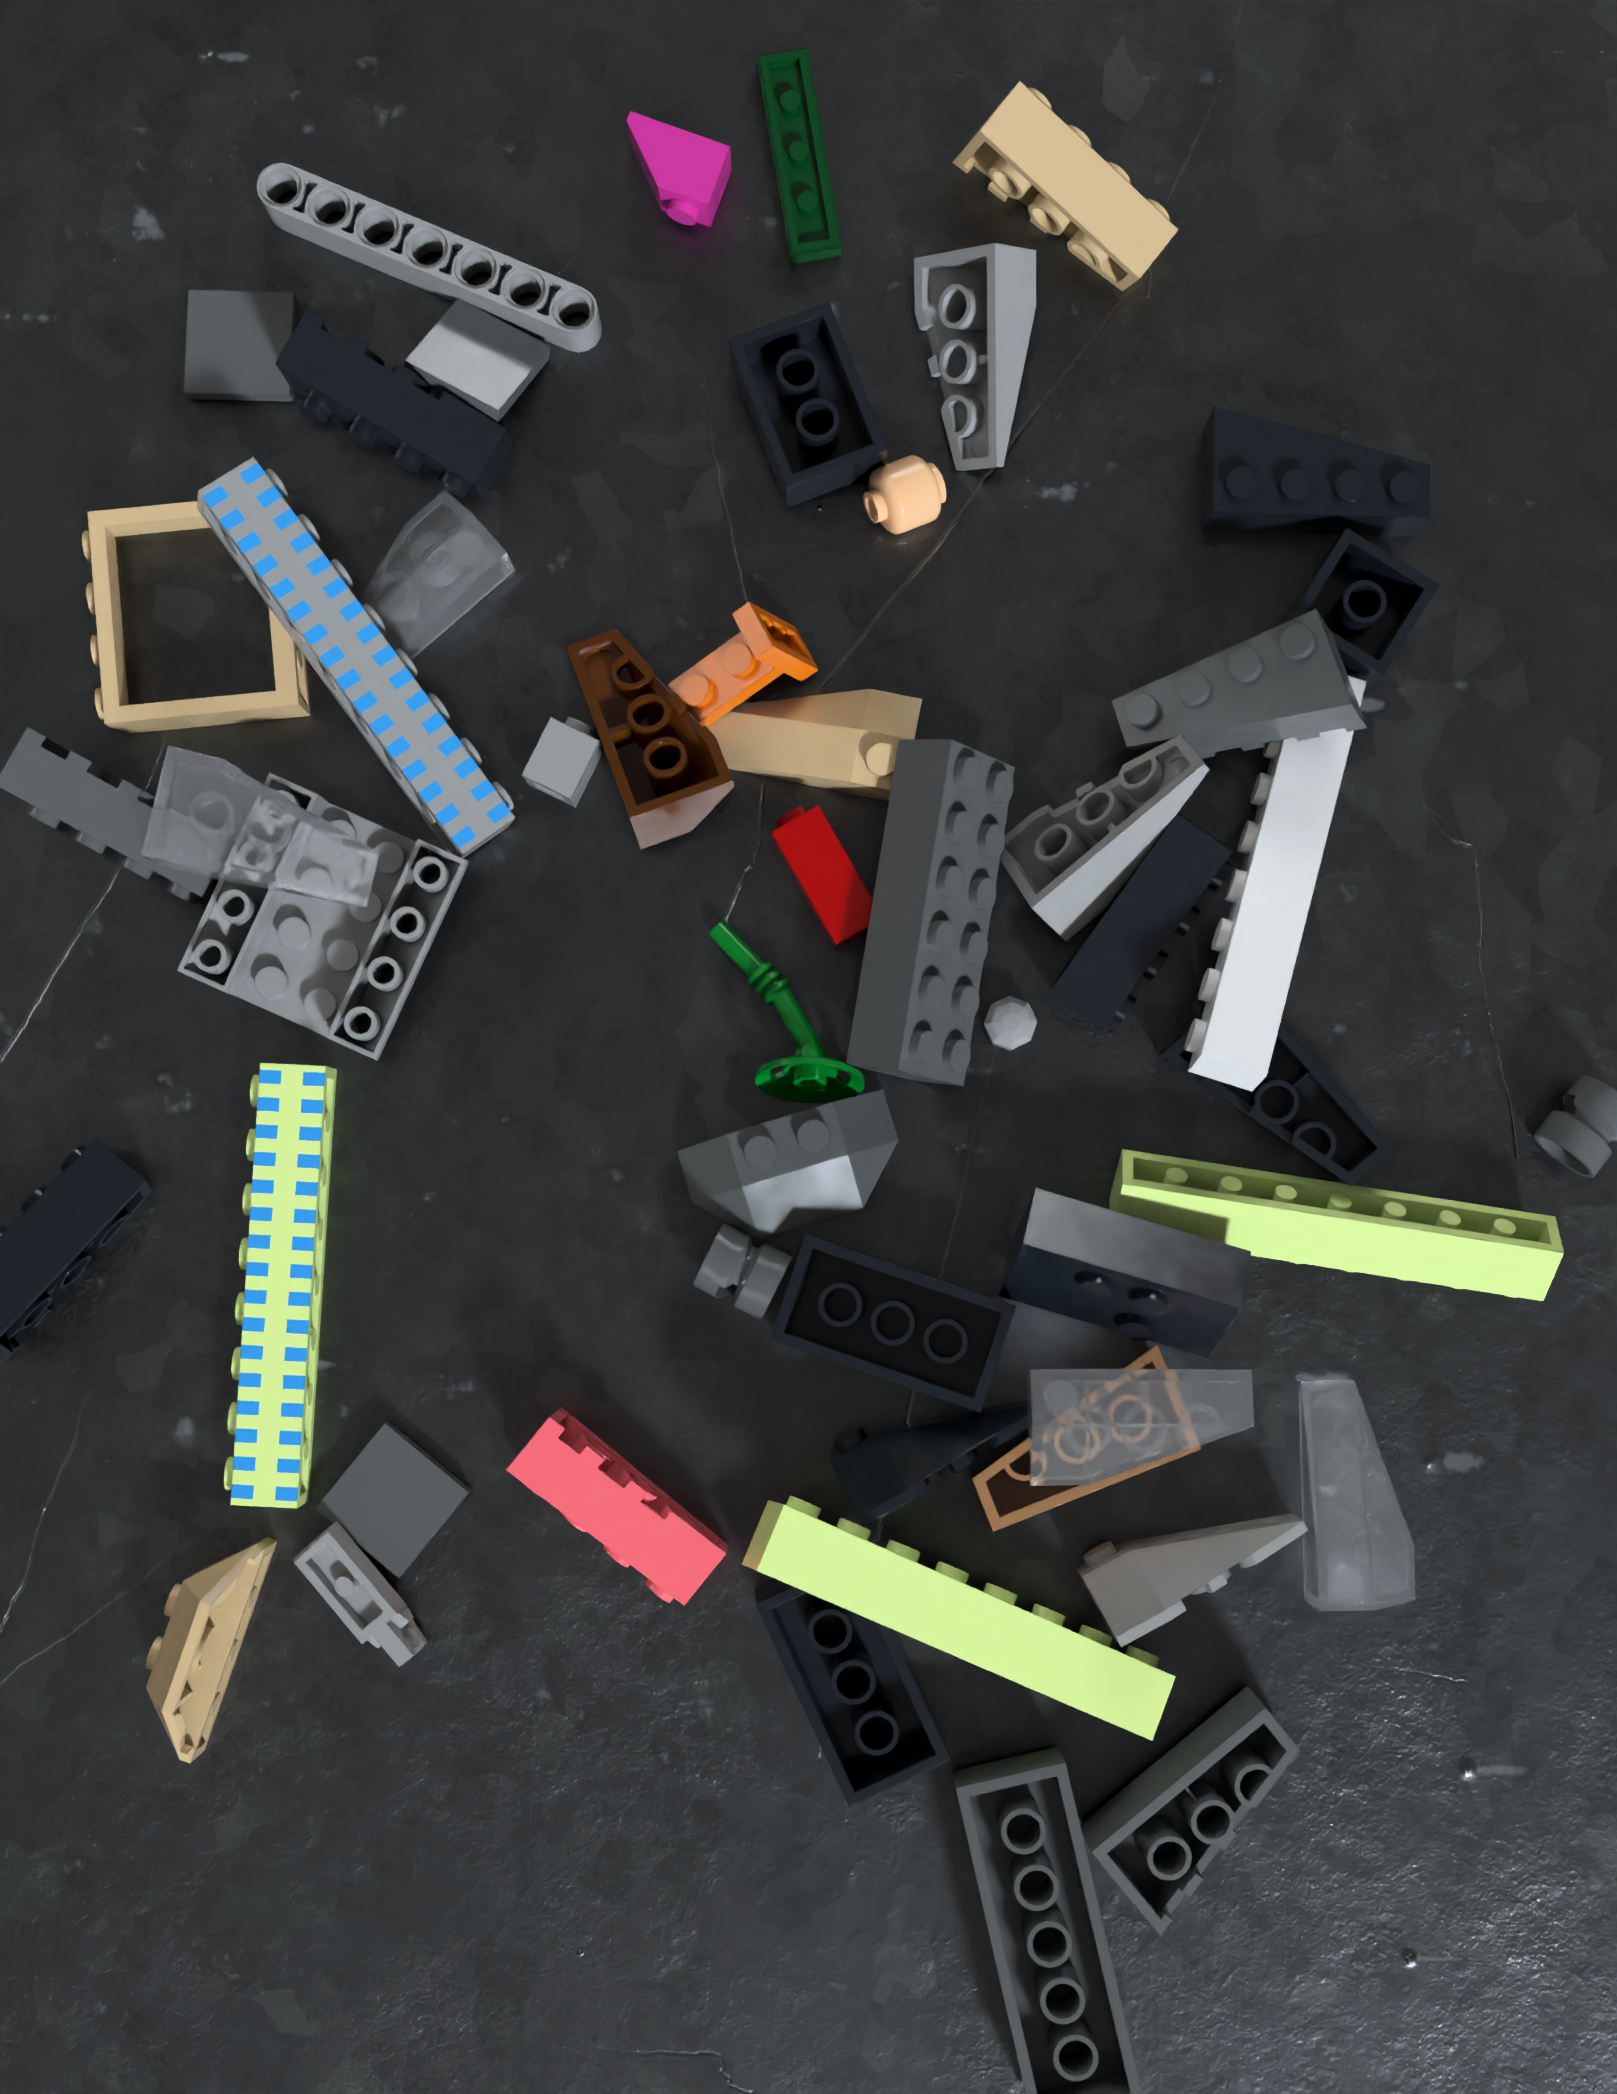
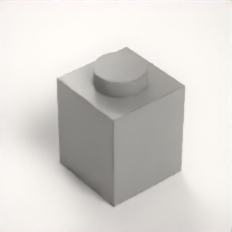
(564, 760)

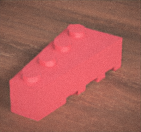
(618, 1507)

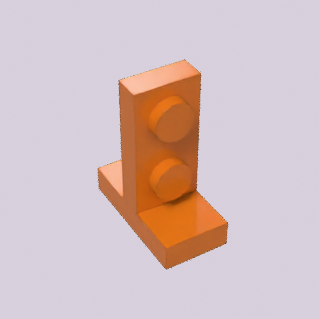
(743, 665)

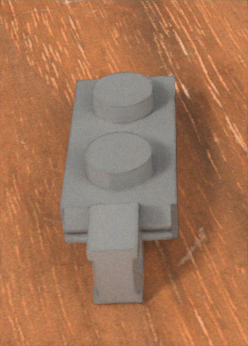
(360, 1594)

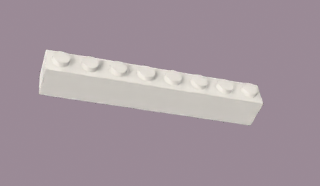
(1268, 907)

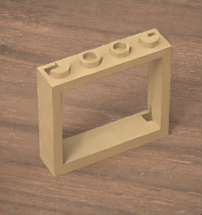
(107, 647)

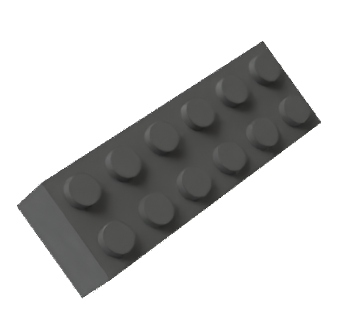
(931, 912)
(1046, 1926)

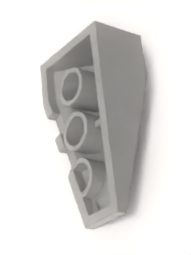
(979, 327)

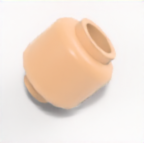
(905, 494)

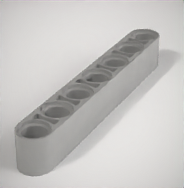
(415, 238)

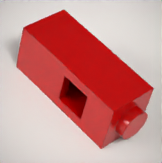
(824, 874)

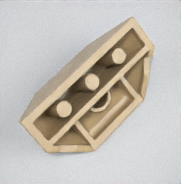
(202, 1645)

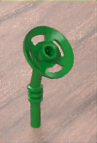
(810, 1073)

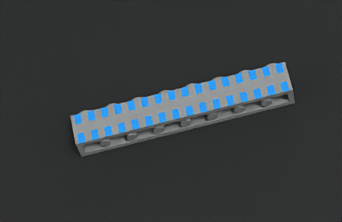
(355, 658)

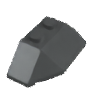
(793, 1166)

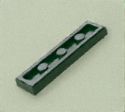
(799, 155)

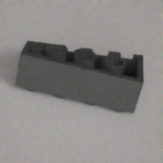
(1247, 695)
(95, 803)
(1187, 1806)

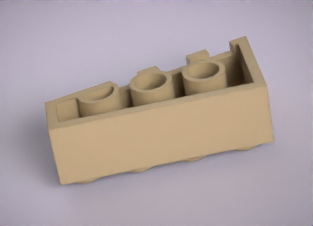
(1068, 187)

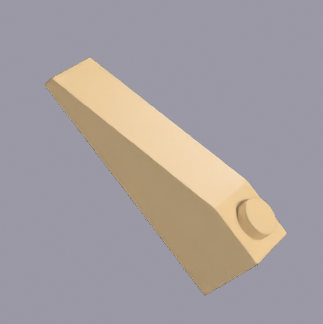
(821, 740)

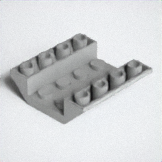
(326, 960)

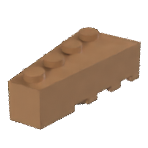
(1005, 1484)

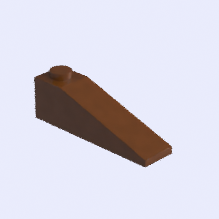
(657, 751)

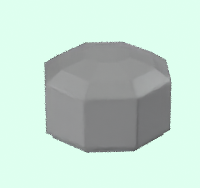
(1009, 1023)

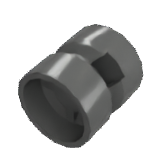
(1585, 1128)
(742, 1270)

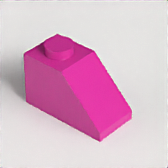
(681, 168)

